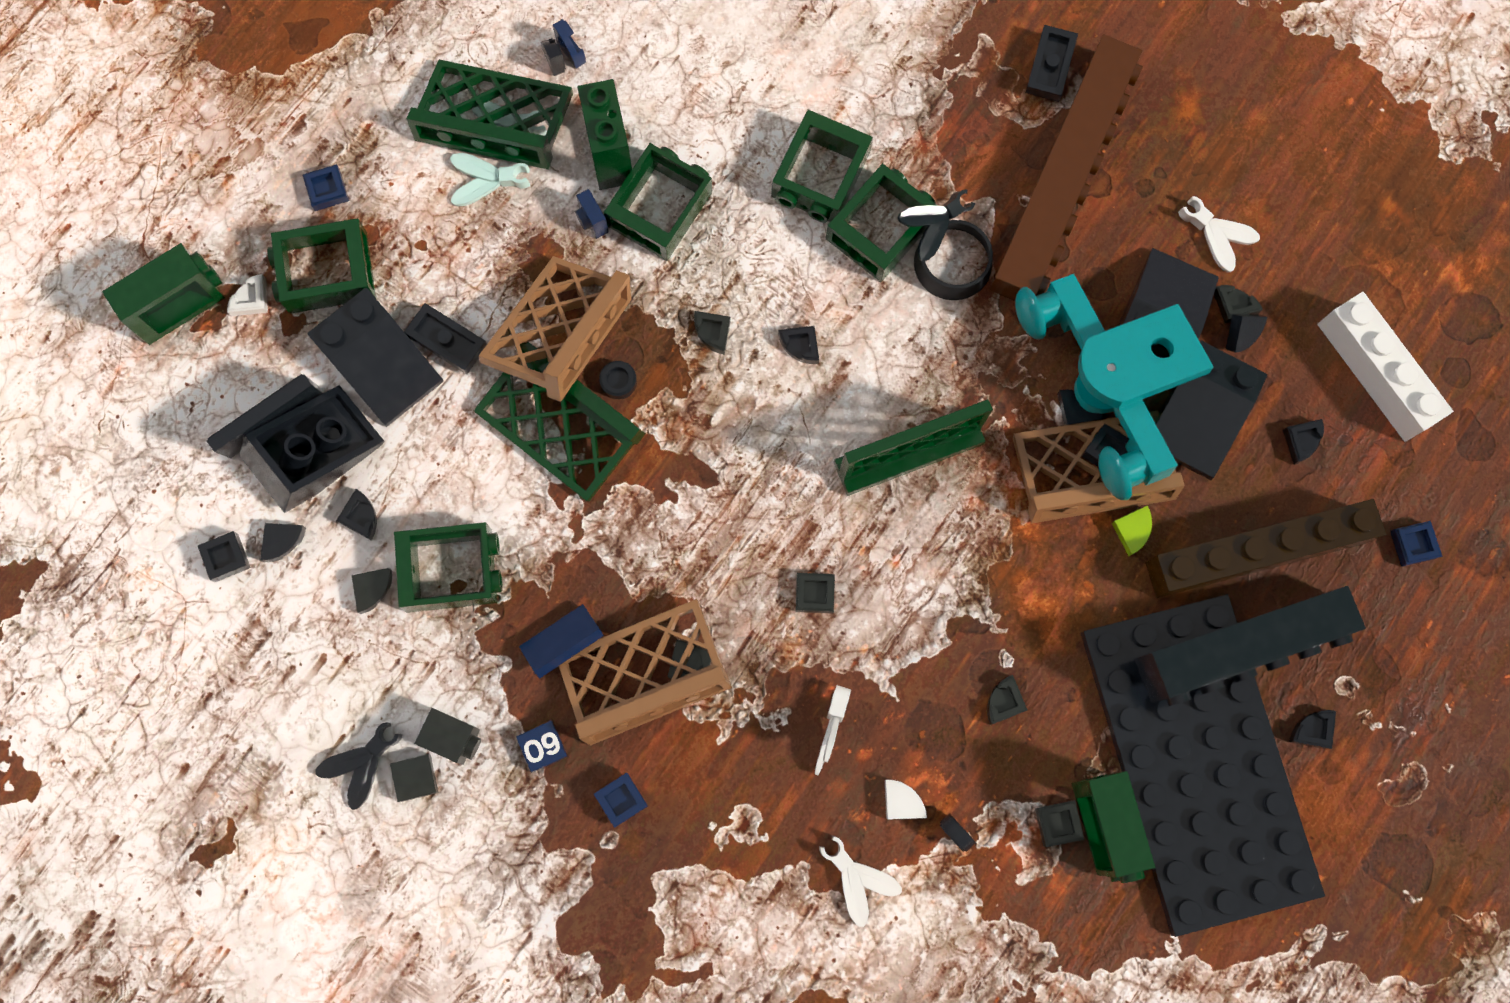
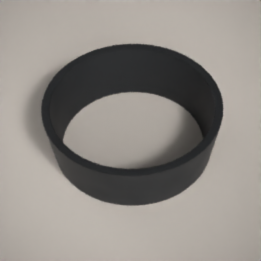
(950, 291)

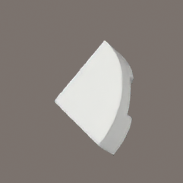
(249, 298)
(902, 801)

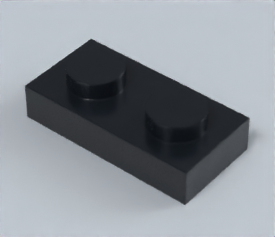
(1051, 63)
(445, 338)

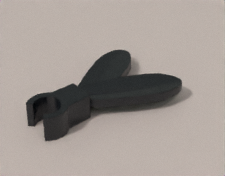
(936, 220)
(362, 762)

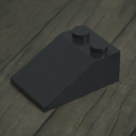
(1167, 283)
(375, 357)
(1208, 412)
(309, 447)

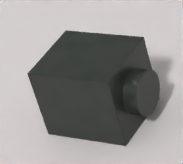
(448, 737)

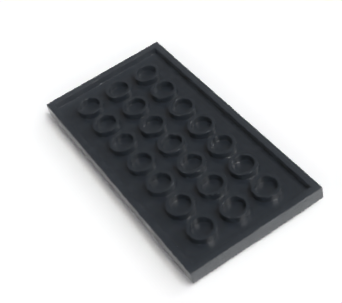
(1203, 778)

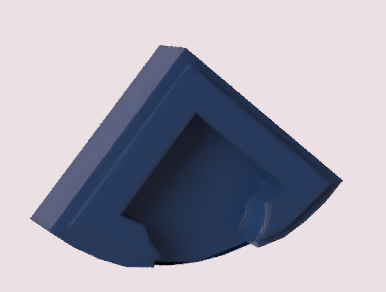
(566, 43)

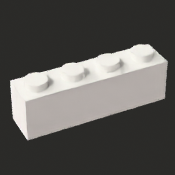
(1384, 367)

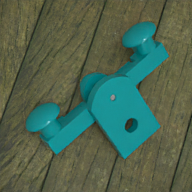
(1119, 372)

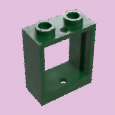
(605, 133)
(834, 137)
(642, 231)
(858, 246)
(165, 293)
(325, 295)
(408, 566)
(1113, 827)

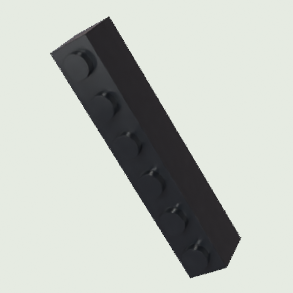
(1248, 645)

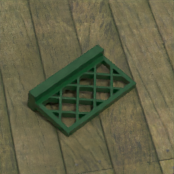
(481, 134)
(585, 402)
(913, 448)

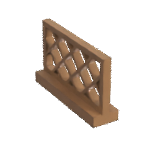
(580, 344)
(1083, 499)
(655, 702)

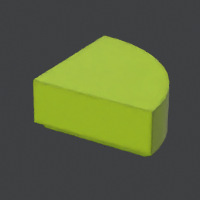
(1134, 529)

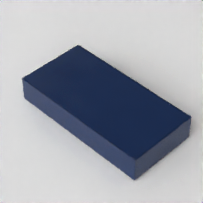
(561, 641)

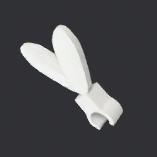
(1219, 233)
(836, 715)
(856, 876)

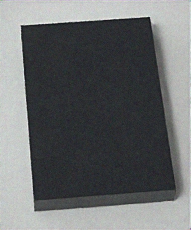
(293, 394)

